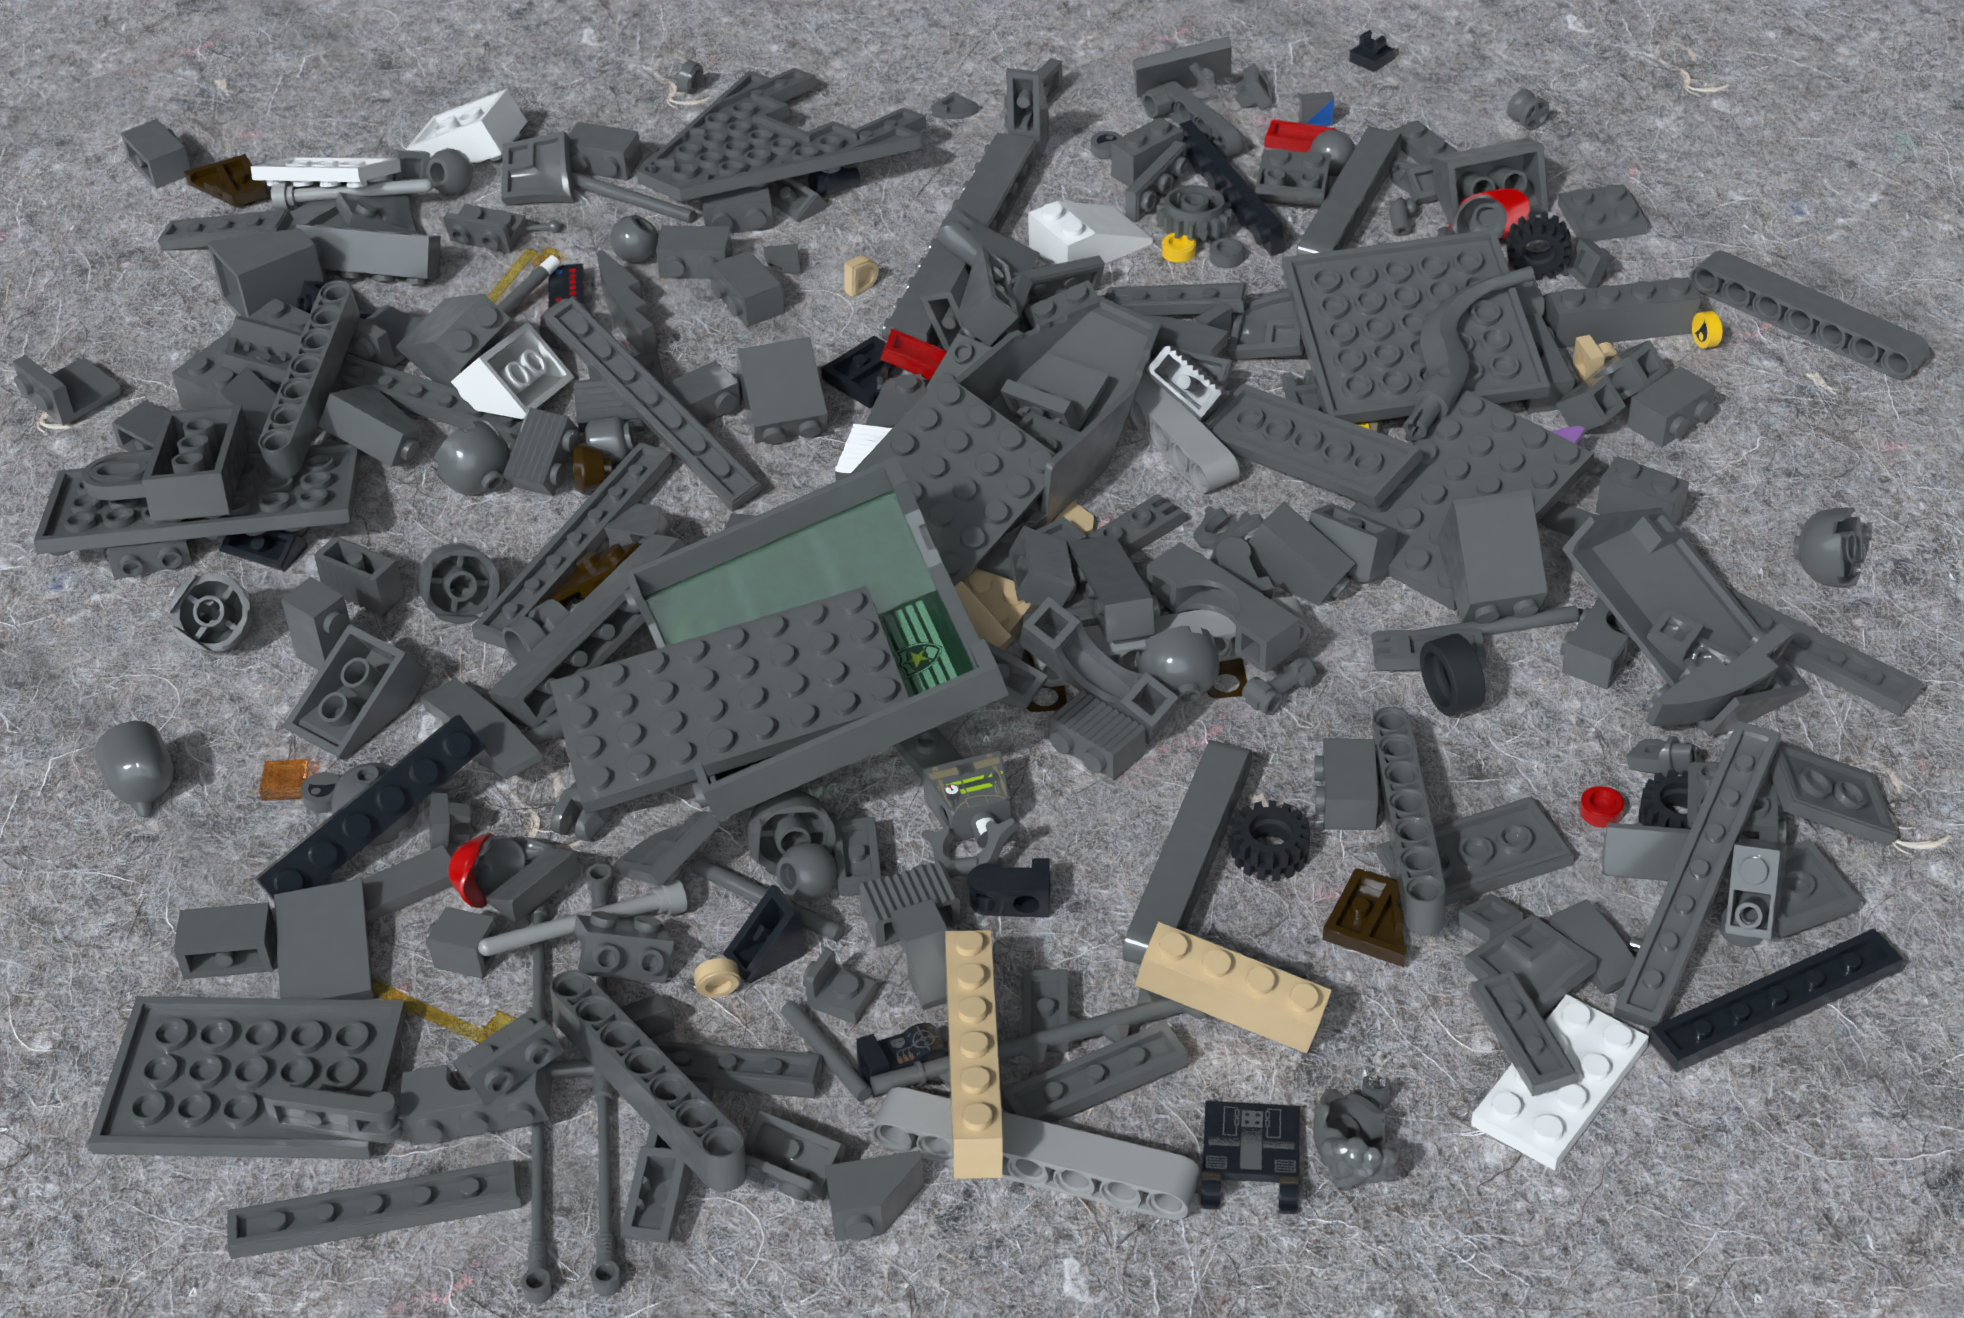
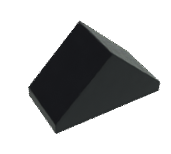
(768, 937)

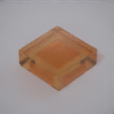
(283, 779)

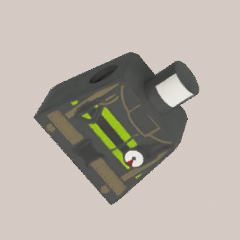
(968, 795)

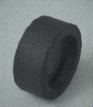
(1452, 674)

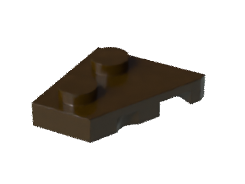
(228, 181)
(1368, 918)

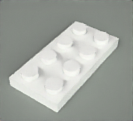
(326, 170)
(1553, 1121)

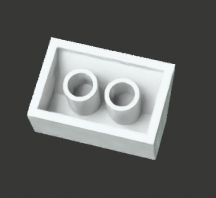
(513, 375)

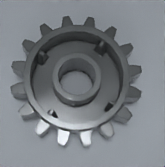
(1194, 212)

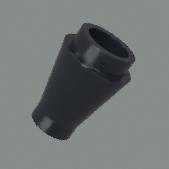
(830, 183)

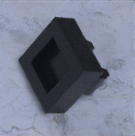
(1371, 53)

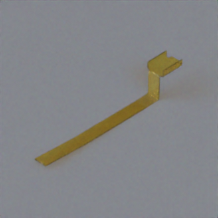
(518, 266)
(442, 1018)

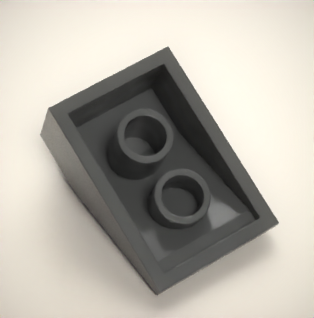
(355, 693)

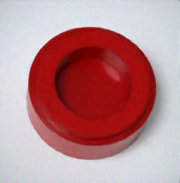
(1601, 806)

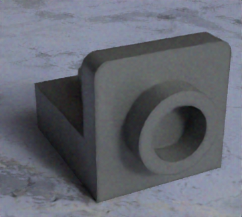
(836, 989)

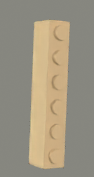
(973, 1056)

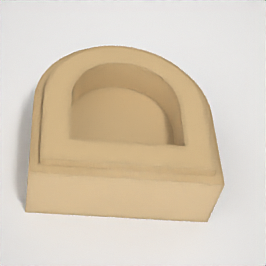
(859, 275)

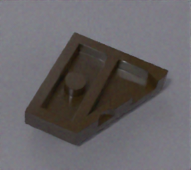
(592, 571)

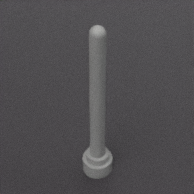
(286, 196)
(667, 899)

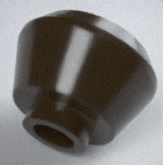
(589, 467)

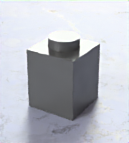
(455, 941)

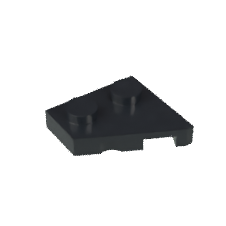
(860, 371)

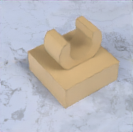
(1590, 356)

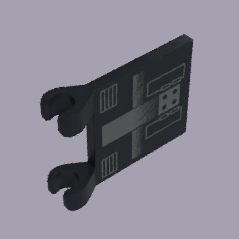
(1251, 1145)

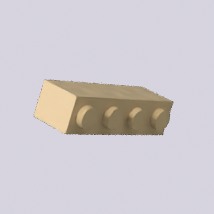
(1232, 987)

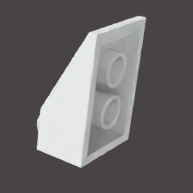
(474, 128)
(1082, 231)

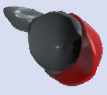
(1489, 211)
(489, 862)

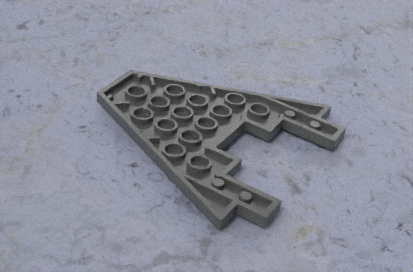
(746, 144)

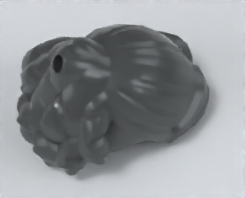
(1353, 1141)

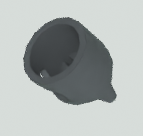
(135, 764)

